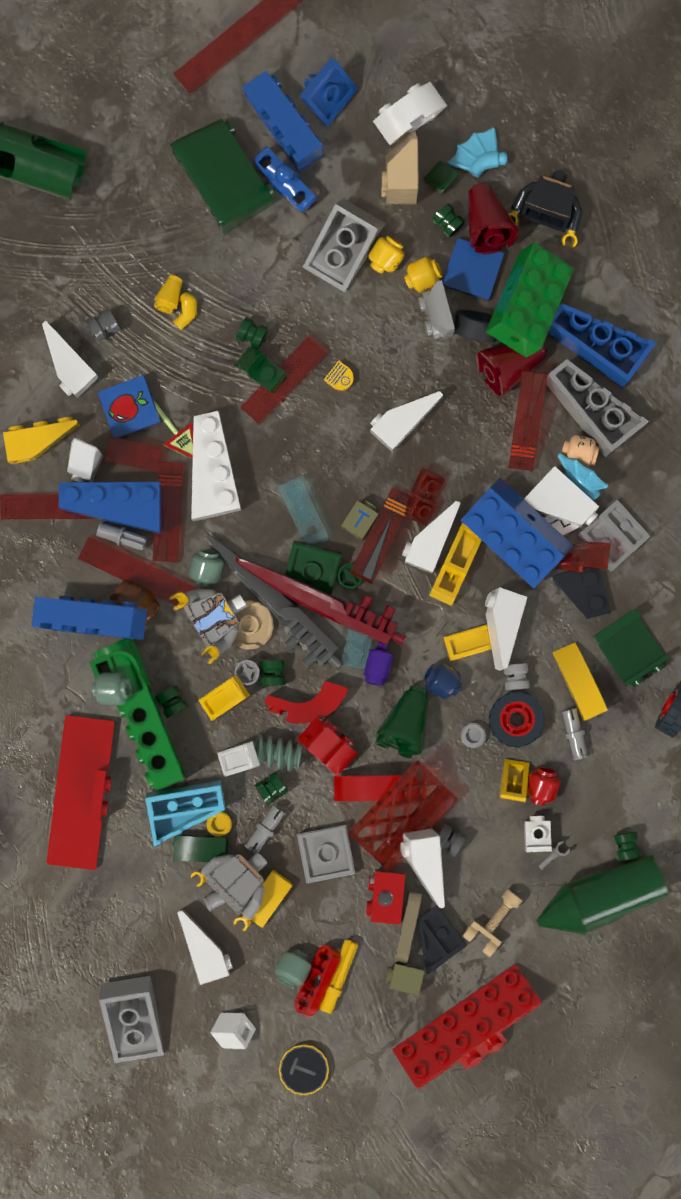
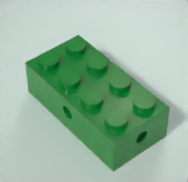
(530, 300)

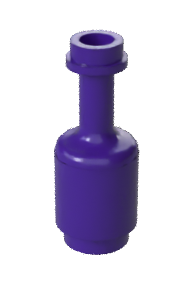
(378, 665)

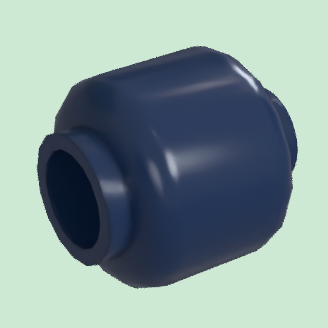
(442, 680)

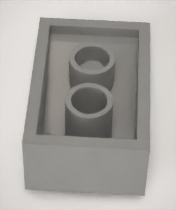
(343, 244)
(131, 1019)

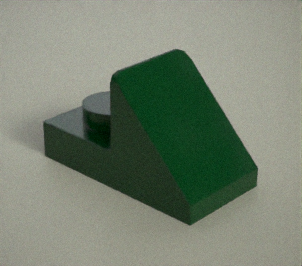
(260, 369)

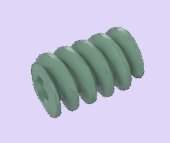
(277, 752)

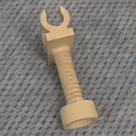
(510, 901)

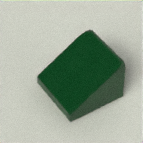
(441, 177)

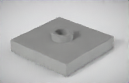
(326, 854)

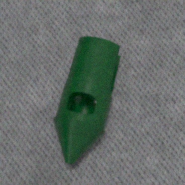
(40, 162)
(604, 897)

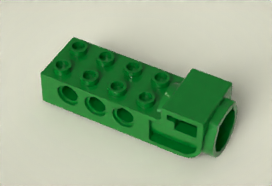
(126, 659)

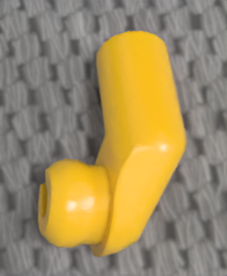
(189, 310)

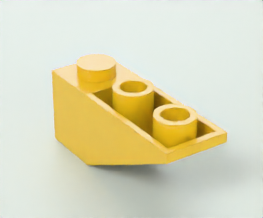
(33, 442)

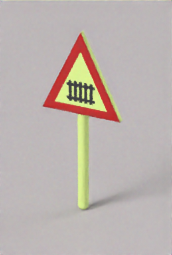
(182, 441)

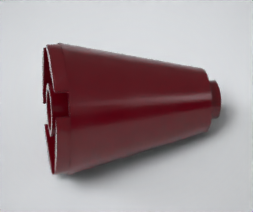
(489, 221)
(505, 366)

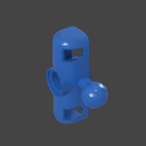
(284, 179)

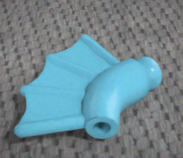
(479, 153)
(582, 477)

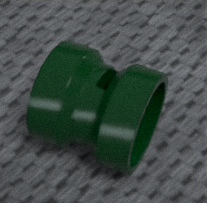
(446, 218)
(249, 332)
(345, 578)
(272, 666)
(174, 706)
(271, 788)
(627, 846)

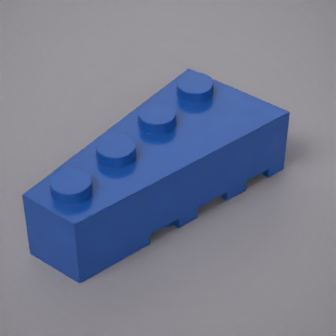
(283, 121)
(600, 343)
(116, 502)

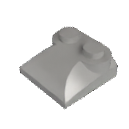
(438, 312)

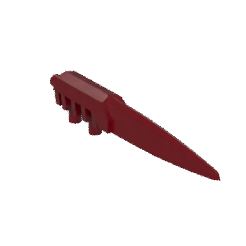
(352, 616)

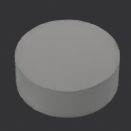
(473, 735)

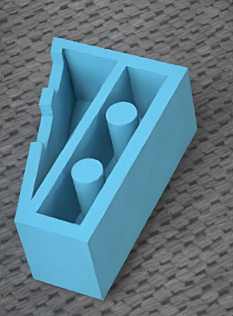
(182, 807)

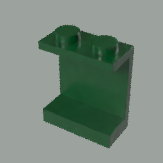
(630, 649)

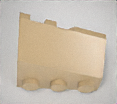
(401, 174)

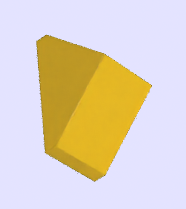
(514, 780)

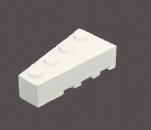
(212, 475)

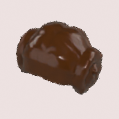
(136, 593)

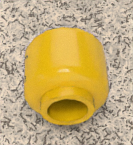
(386, 254)
(423, 274)

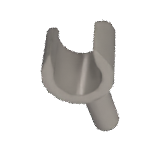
(554, 855)

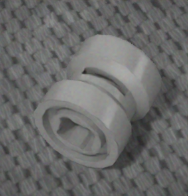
(245, 670)
(516, 677)

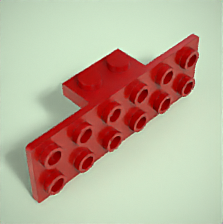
(81, 792)
(468, 1029)

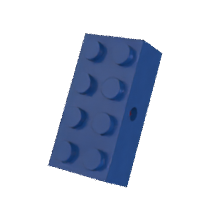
(516, 532)

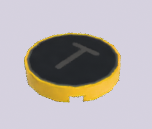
(303, 1069)

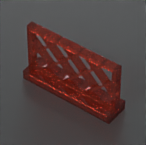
(428, 812)

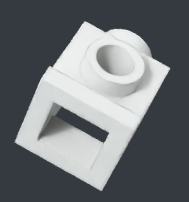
(531, 843)

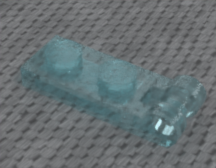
(302, 511)

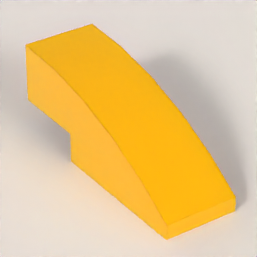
(456, 565)
(579, 681)

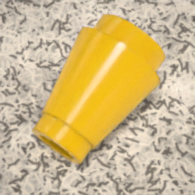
(169, 294)

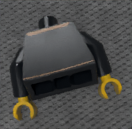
(550, 204)

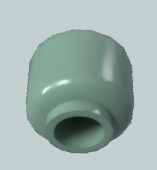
(206, 568)
(111, 689)
(292, 968)

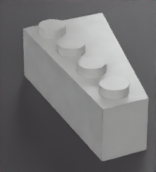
(594, 407)

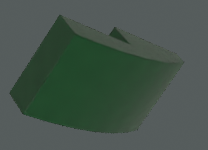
(199, 848)

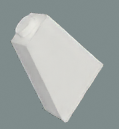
(562, 500)

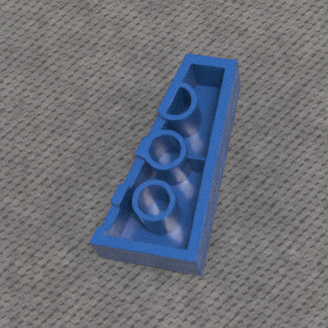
(89, 617)

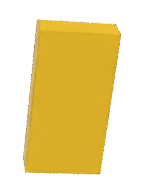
(468, 642)
(224, 697)

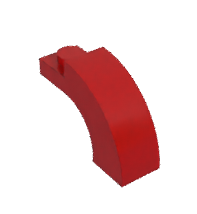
(321, 706)
(368, 787)

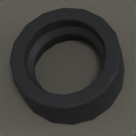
(473, 325)

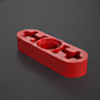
(304, 995)

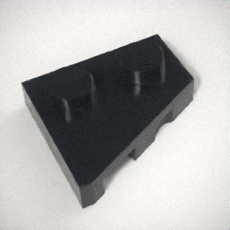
(585, 591)
(438, 938)

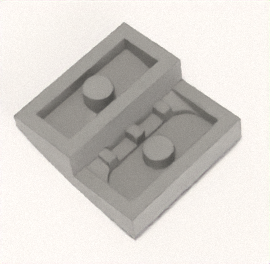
(619, 529)

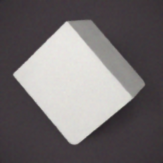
(233, 1030)

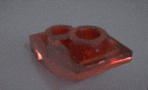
(133, 454)
(422, 497)
(586, 554)

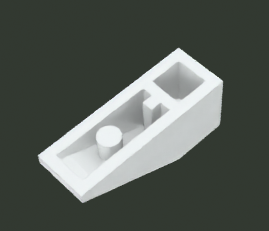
(70, 368)
(400, 421)
(84, 461)
(428, 544)
(503, 622)
(424, 856)
(205, 952)

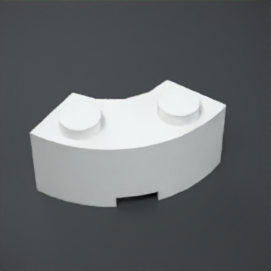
(409, 112)

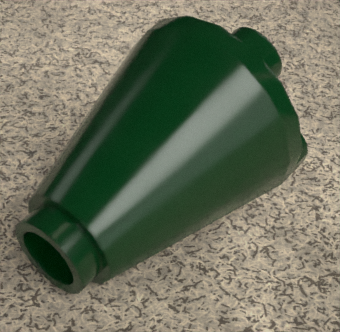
(406, 724)

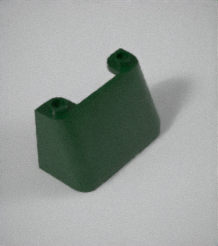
(222, 174)

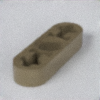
(408, 927)

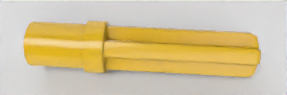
(334, 990)

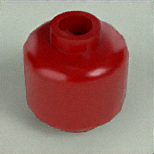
(543, 785)

